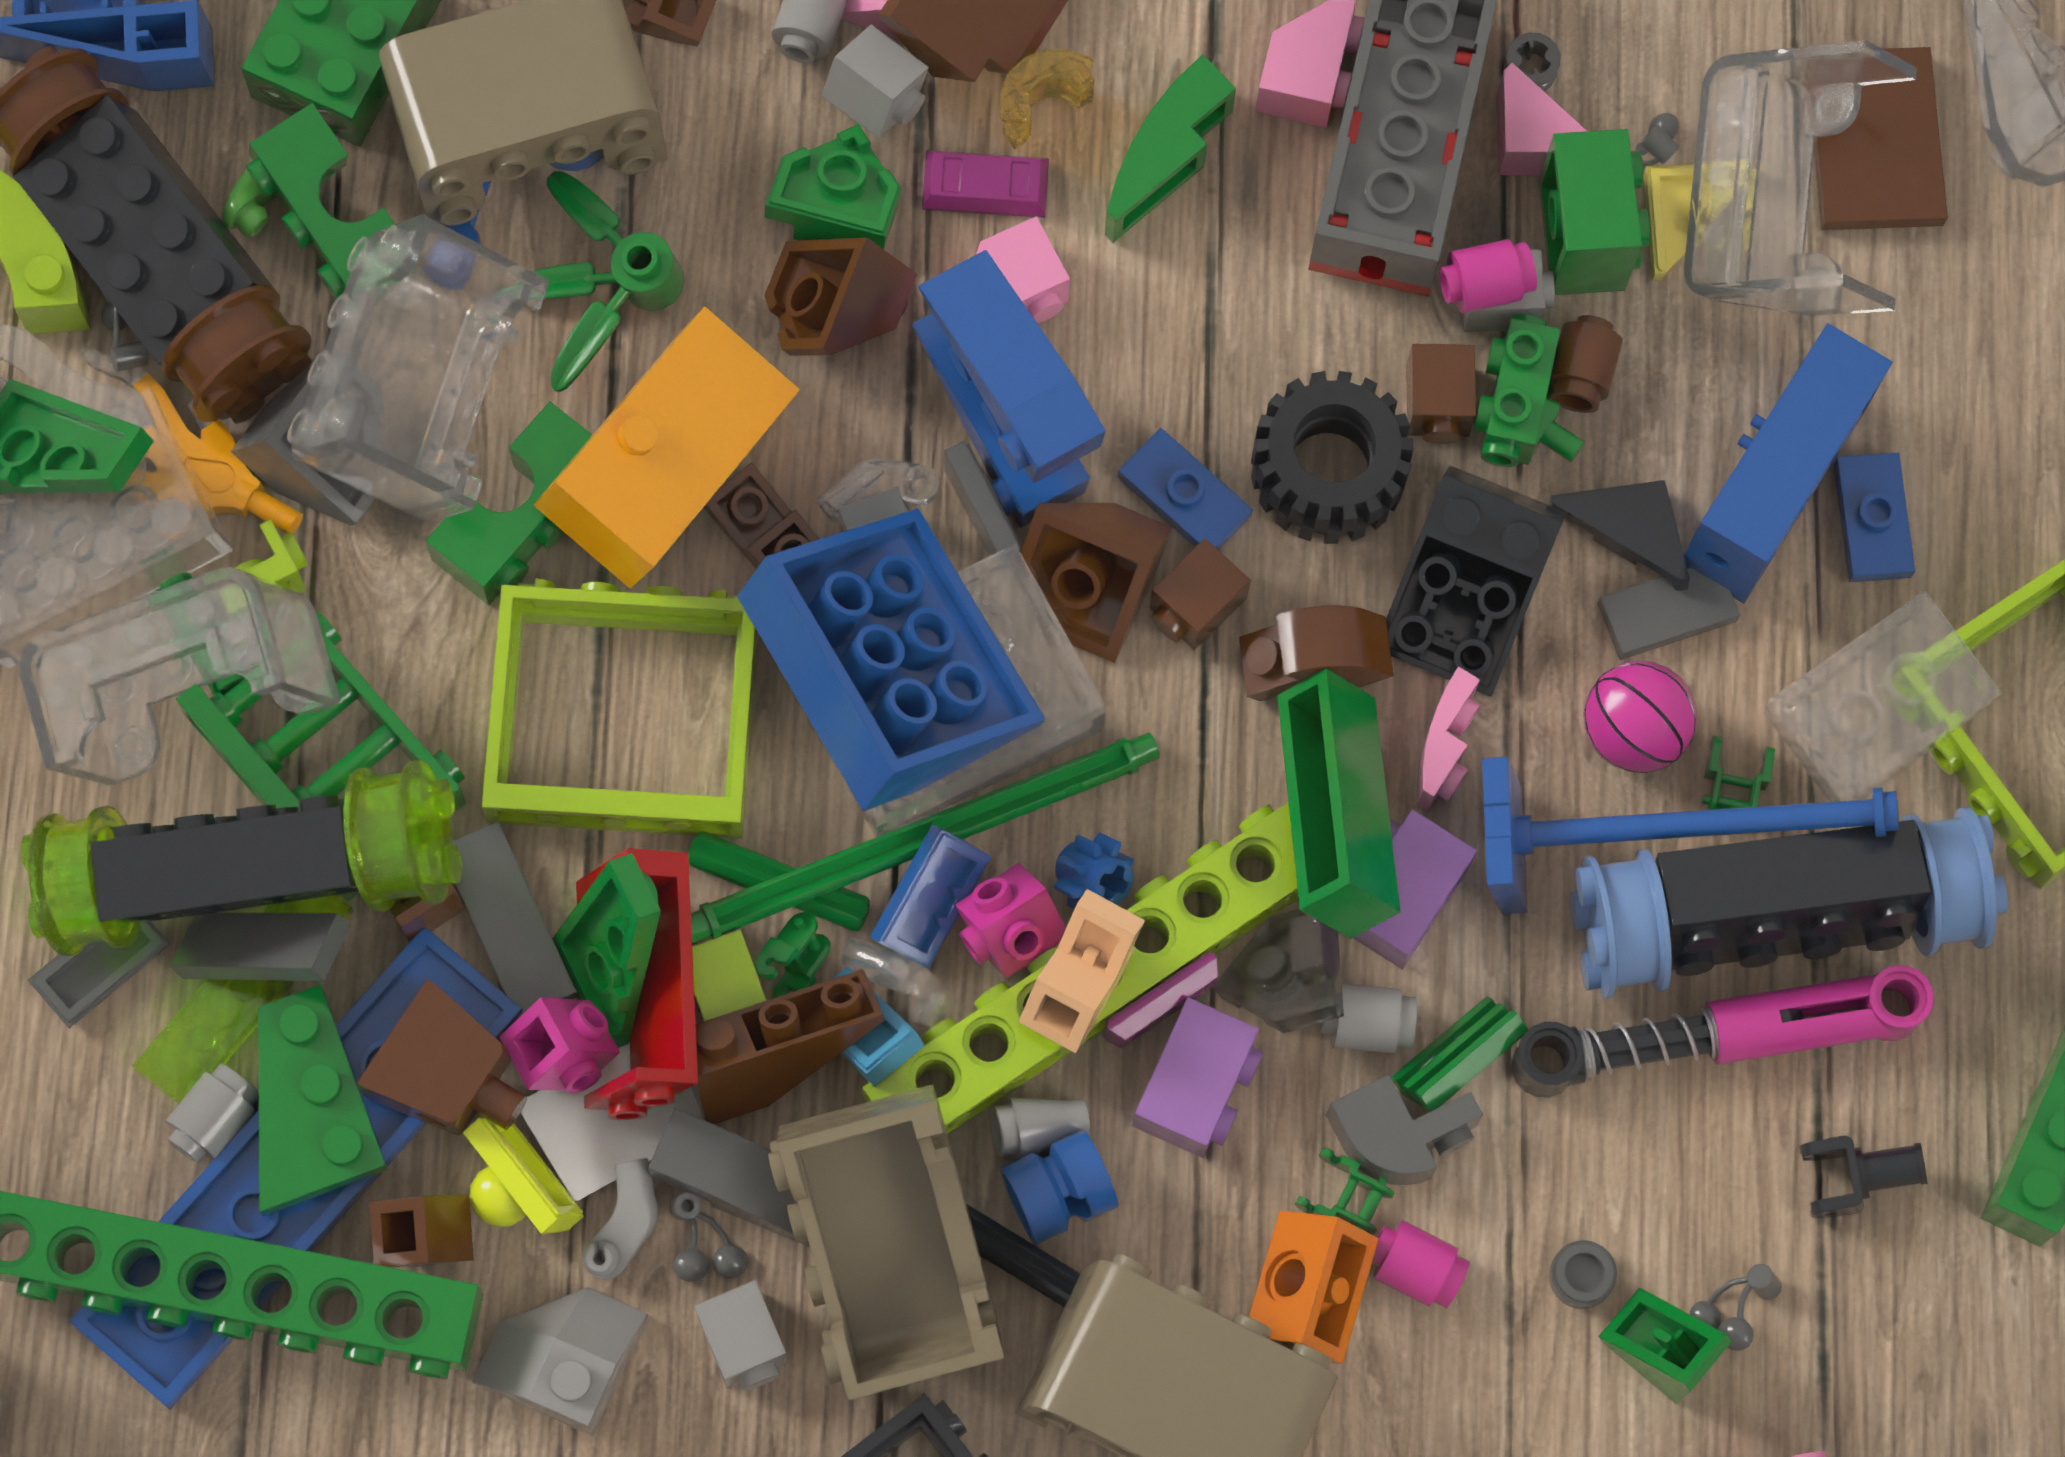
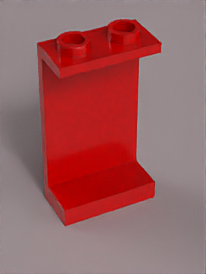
(664, 1025)

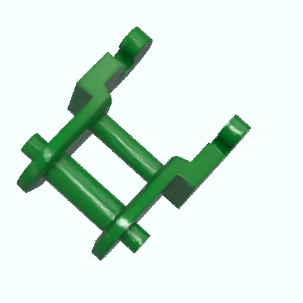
(1715, 773)
(797, 950)
(1377, 1190)

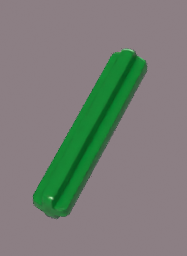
(751, 868)

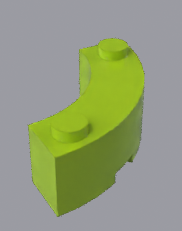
(39, 266)

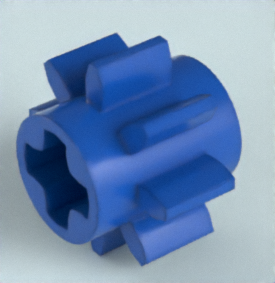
(1094, 867)

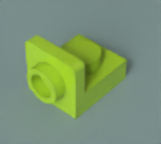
(285, 563)

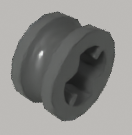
(1541, 46)

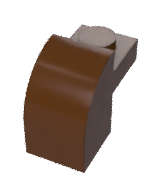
(1316, 638)

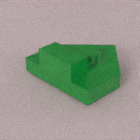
(835, 191)

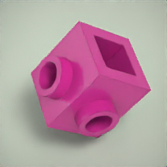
(1010, 921)
(560, 1045)

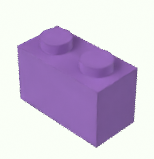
(1427, 872)
(1197, 1077)

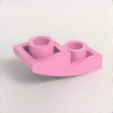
(1442, 753)

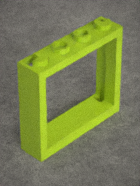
(1958, 754)
(604, 809)

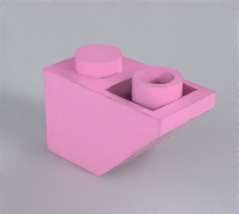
(1305, 63)
(1030, 267)

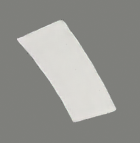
(588, 1144)

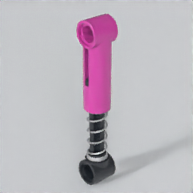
(1732, 1029)

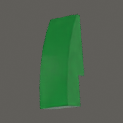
(1169, 145)

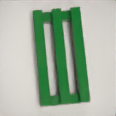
(1459, 1054)

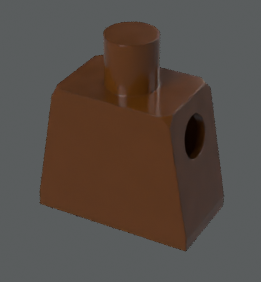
(442, 1067)

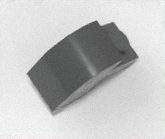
(1388, 1142)

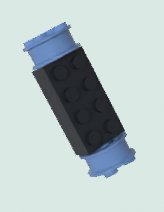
(1786, 899)

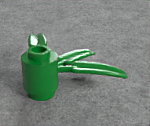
(639, 264)

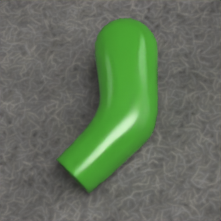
(245, 207)

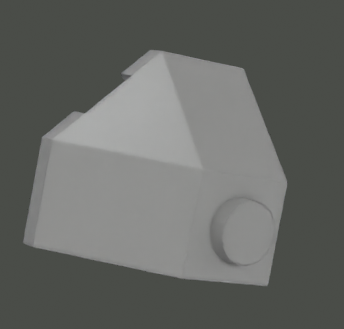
(563, 1356)

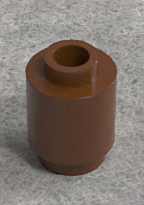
(1584, 363)

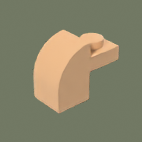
(1082, 971)

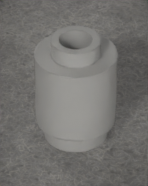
(807, 28)
(1373, 1020)
(212, 1114)

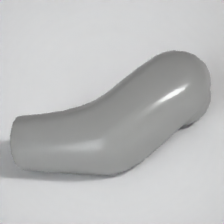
(629, 1225)

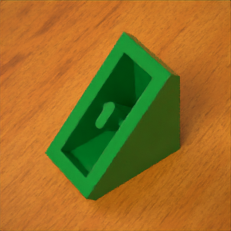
(1664, 1343)

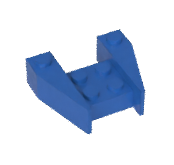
(131, 40)
(1008, 387)

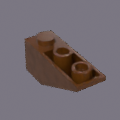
(773, 1046)

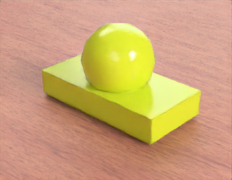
(517, 1182)

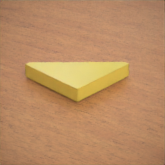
(1668, 209)

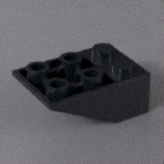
(1471, 578)

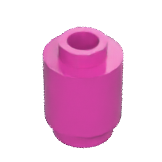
(1488, 275)
(1419, 1264)

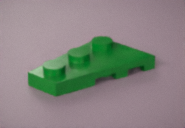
(63, 445)
(610, 942)
(309, 1106)

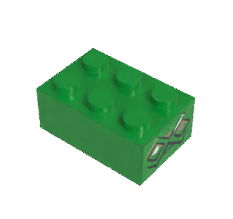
(330, 58)

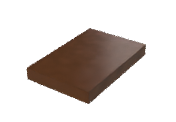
(1888, 160)

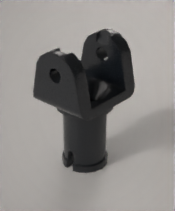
(1868, 1172)

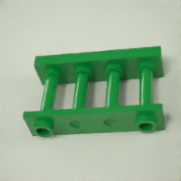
(261, 761)

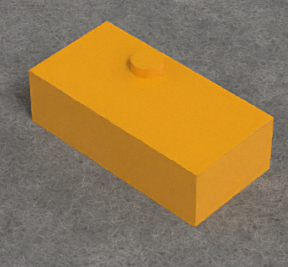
(667, 448)

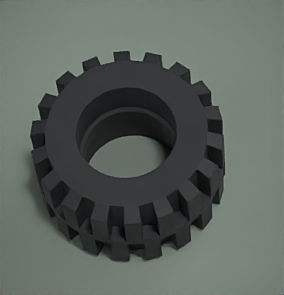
(1341, 410)

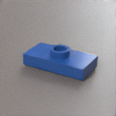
(1184, 491)
(1874, 517)
(926, 897)

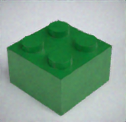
(1592, 211)

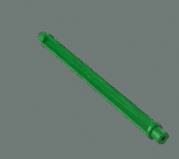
(903, 843)

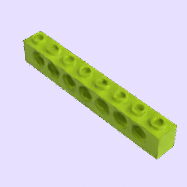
(1161, 904)

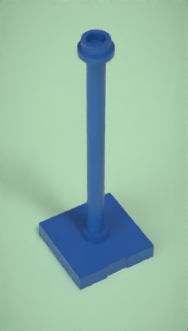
(1514, 835)

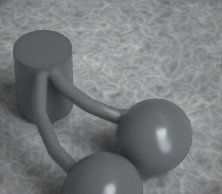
(1659, 139)
(126, 355)
(693, 1264)
(1739, 1331)

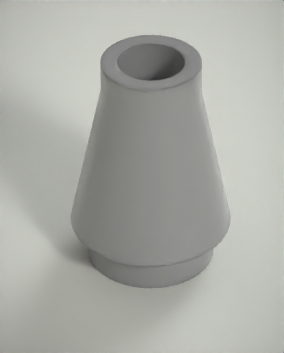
(1034, 1124)

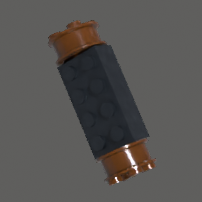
(147, 236)

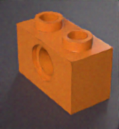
(1313, 1282)

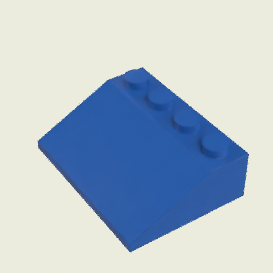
(888, 656)

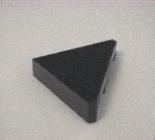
(1632, 523)

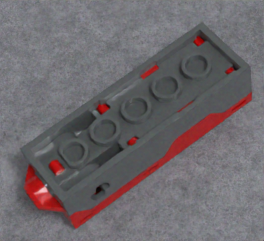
(1402, 142)

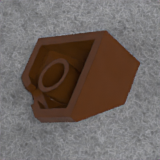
(836, 294)
(1094, 568)

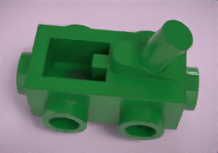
(1518, 411)

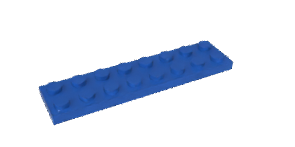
(227, 1191)

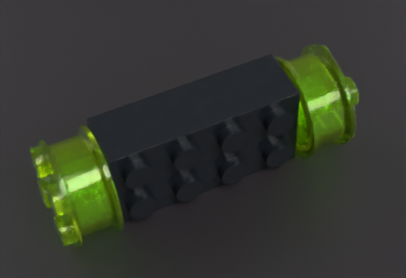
(107, 877)

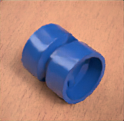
(1059, 1187)

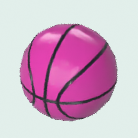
(1640, 716)

